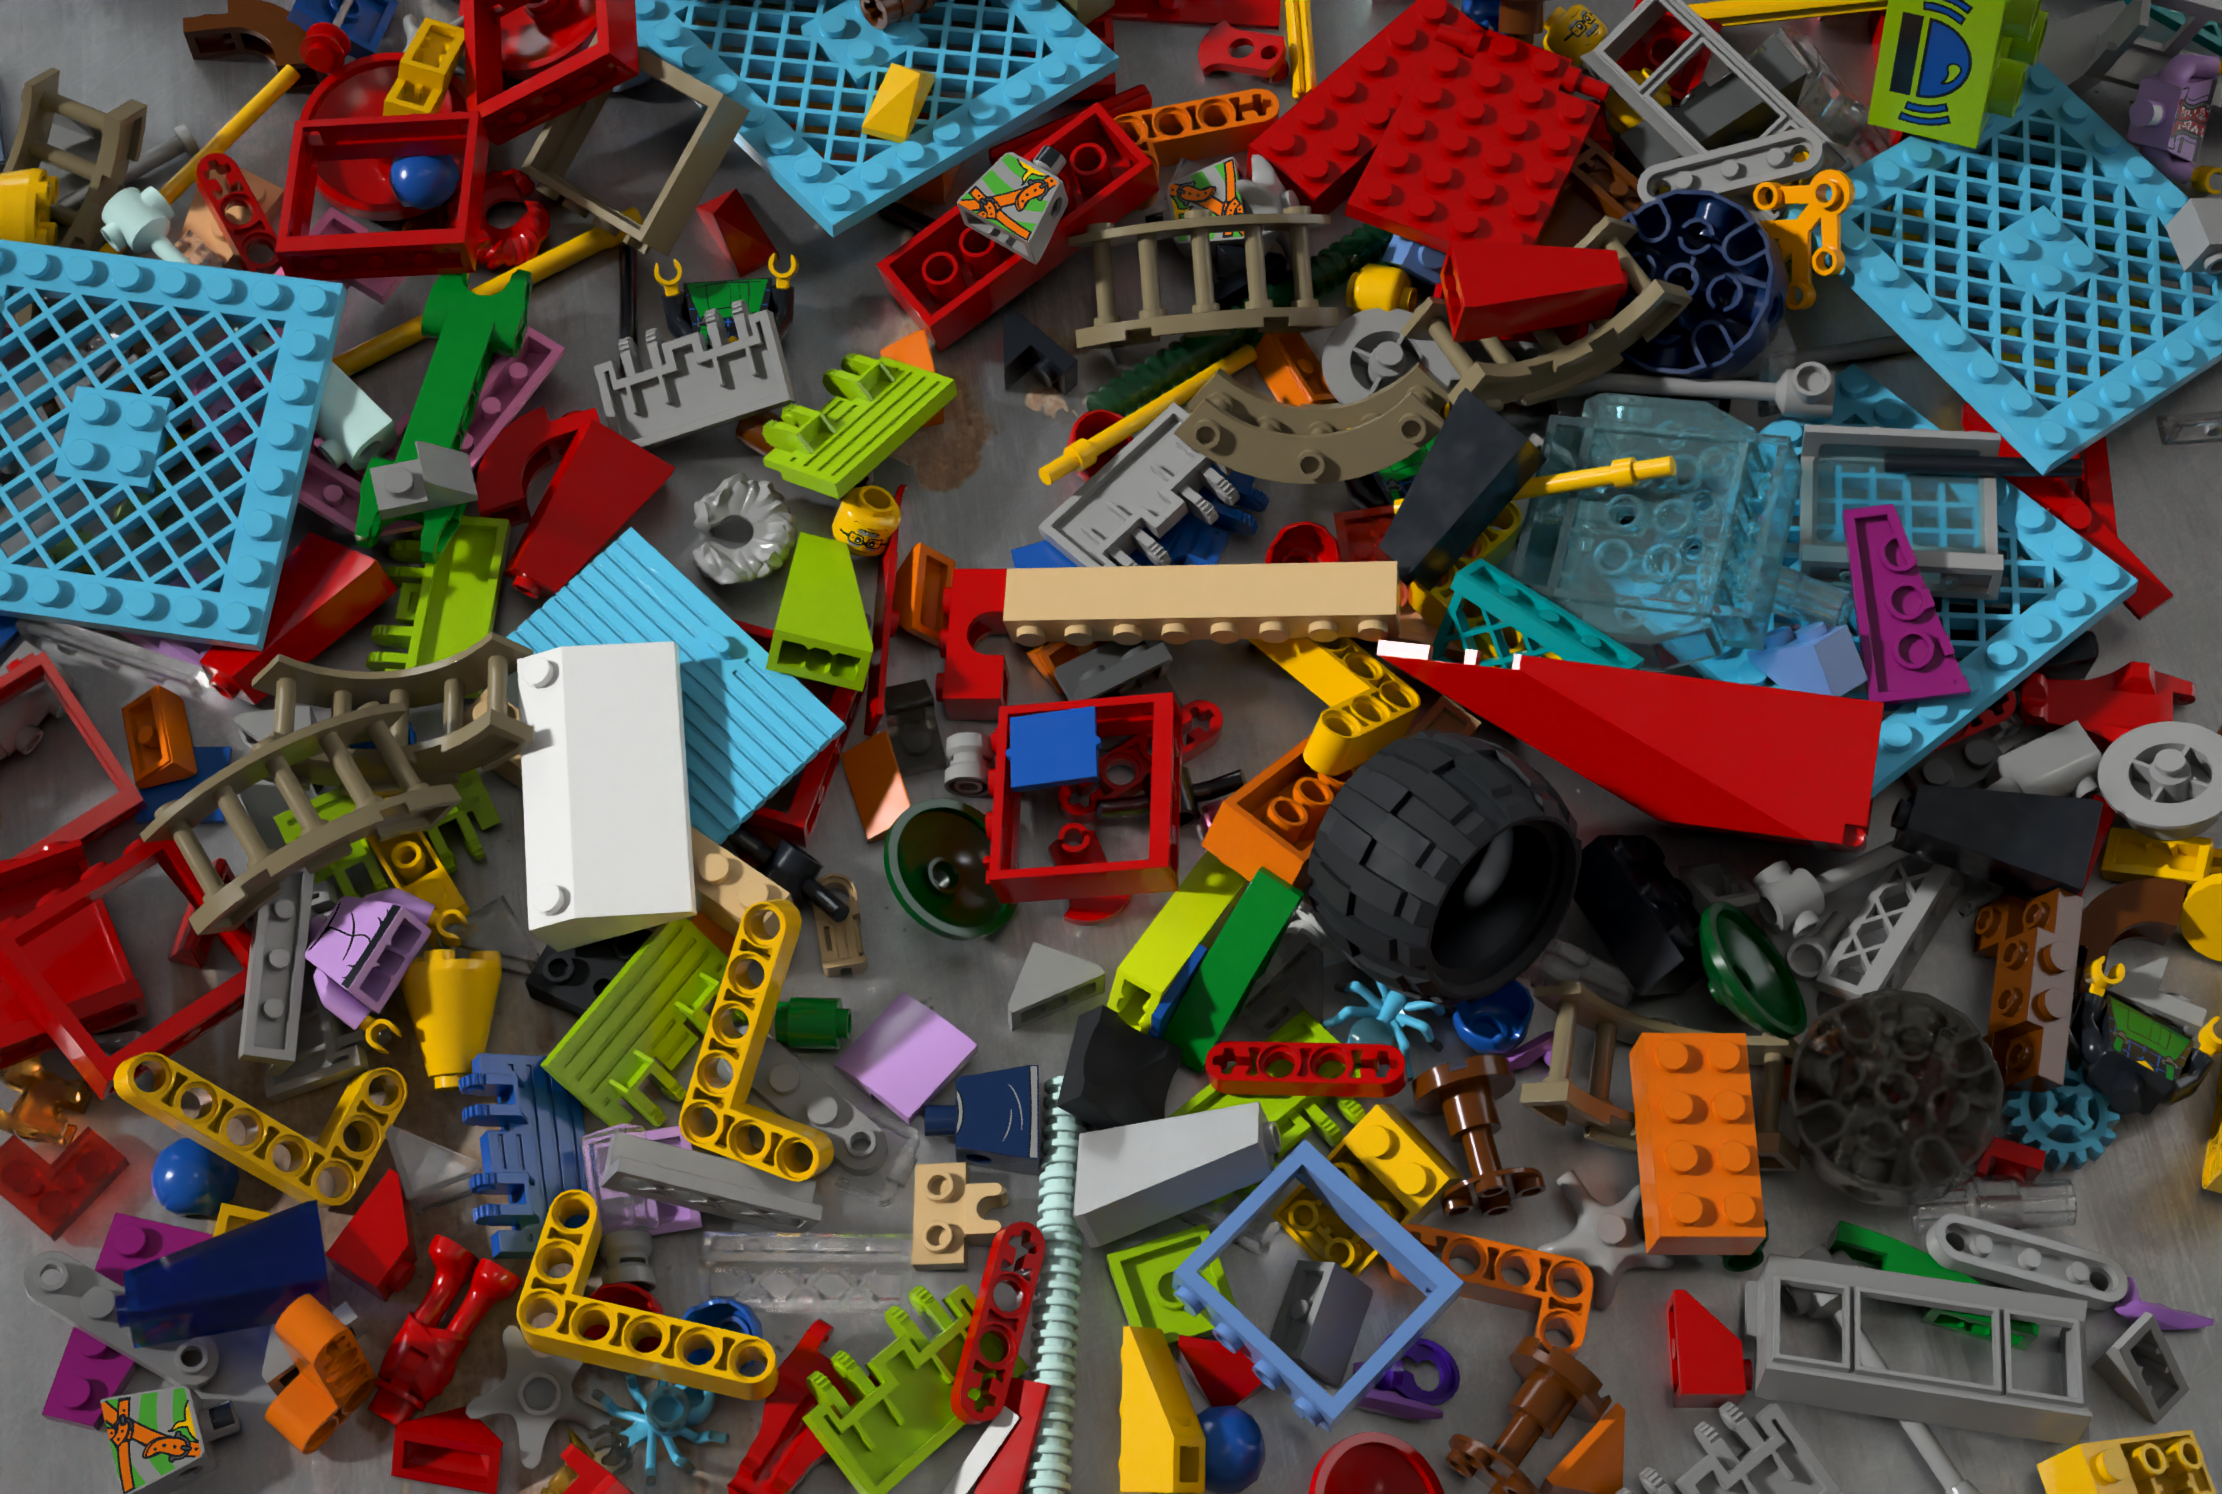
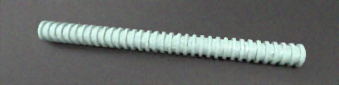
(1056, 1297)

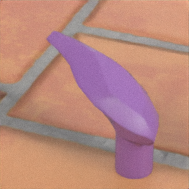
(1531, 1051)
(2132, 1307)
(1395, 1405)

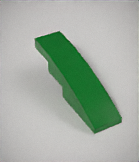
(1233, 966)
(1892, 1255)

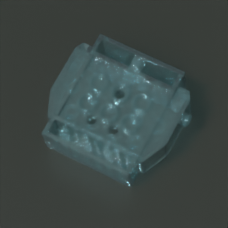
(1638, 575)

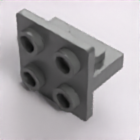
(1116, 672)

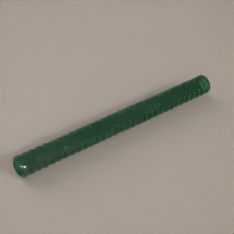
(1191, 355)

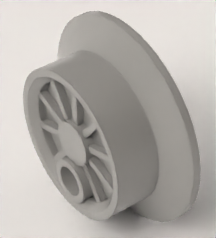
(1372, 353)
(2164, 779)

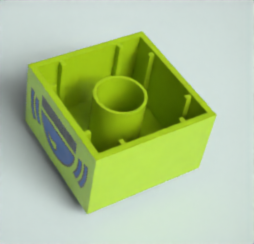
(1954, 65)

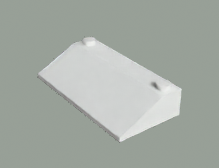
(605, 792)

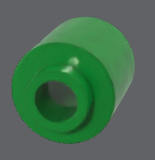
(812, 1022)

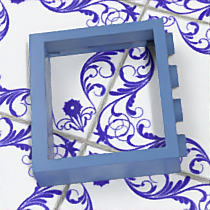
(1372, 1225)

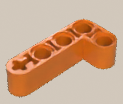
(1237, 118)
(1536, 1296)
(331, 1377)

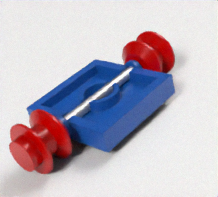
(340, 29)

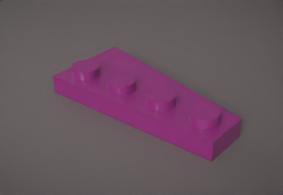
(1895, 614)
(89, 1367)

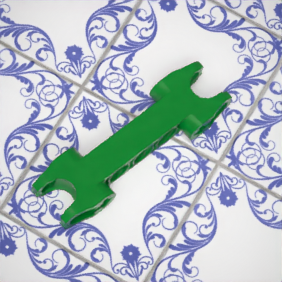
(468, 335)

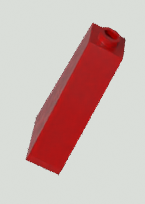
(1527, 287)
(585, 504)
(317, 600)

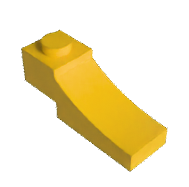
(426, 69)
(2137, 856)

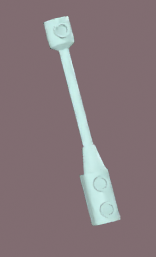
(347, 419)

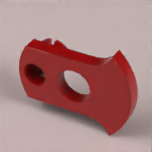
(1223, 39)
(1085, 910)

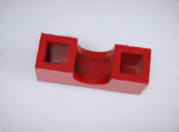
(973, 681)

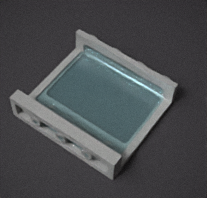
(1943, 515)

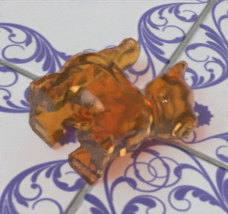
(41, 1102)

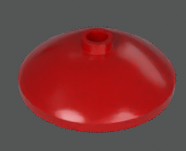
(1373, 1465)

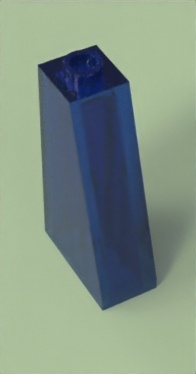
(228, 1280)

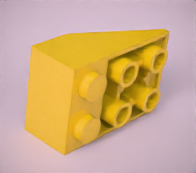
(1390, 1165)
(2130, 1466)

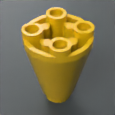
(27, 206)
(452, 1010)

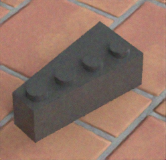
(1718, 113)

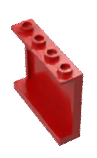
(76, 956)

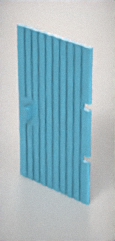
(741, 721)

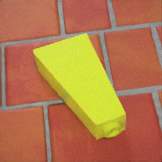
(1188, 919)

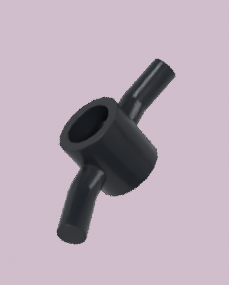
(1190, 797)
(791, 870)

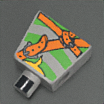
(1205, 189)
(1018, 202)
(164, 1437)

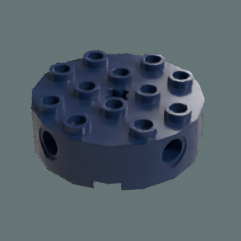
(1734, 276)

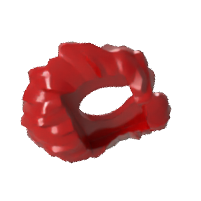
(511, 244)

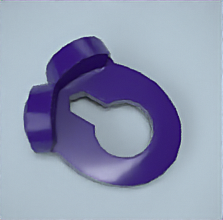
(1403, 1381)

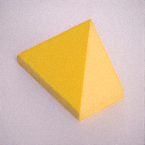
(898, 103)

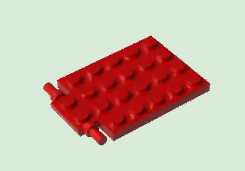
(1478, 143)

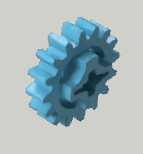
(2067, 1135)

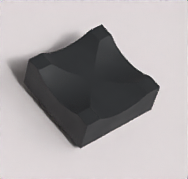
(580, 974)
(1116, 1072)

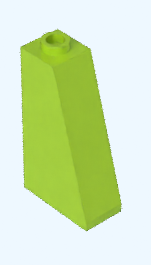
(822, 618)

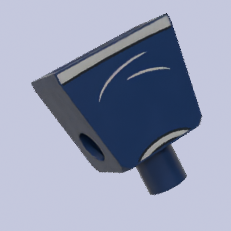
(993, 1120)

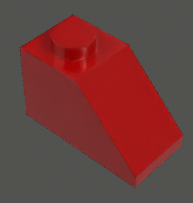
(378, 1242)
(1703, 1356)

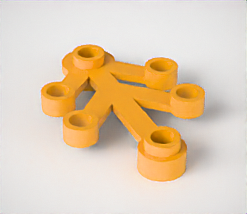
(1795, 234)

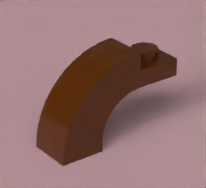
(254, 30)
(2127, 912)

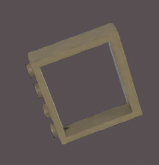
(686, 184)

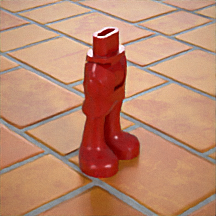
(424, 1356)

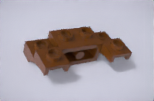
(2032, 984)

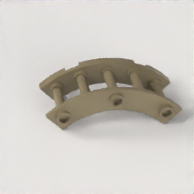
(121, 142)
(1206, 318)
(1563, 365)
(1311, 440)
(482, 743)
(320, 841)
(1560, 1100)

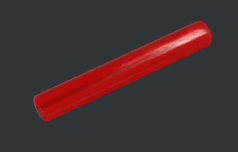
(1128, 101)

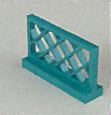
(1528, 613)

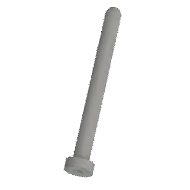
(147, 162)

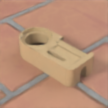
(840, 941)

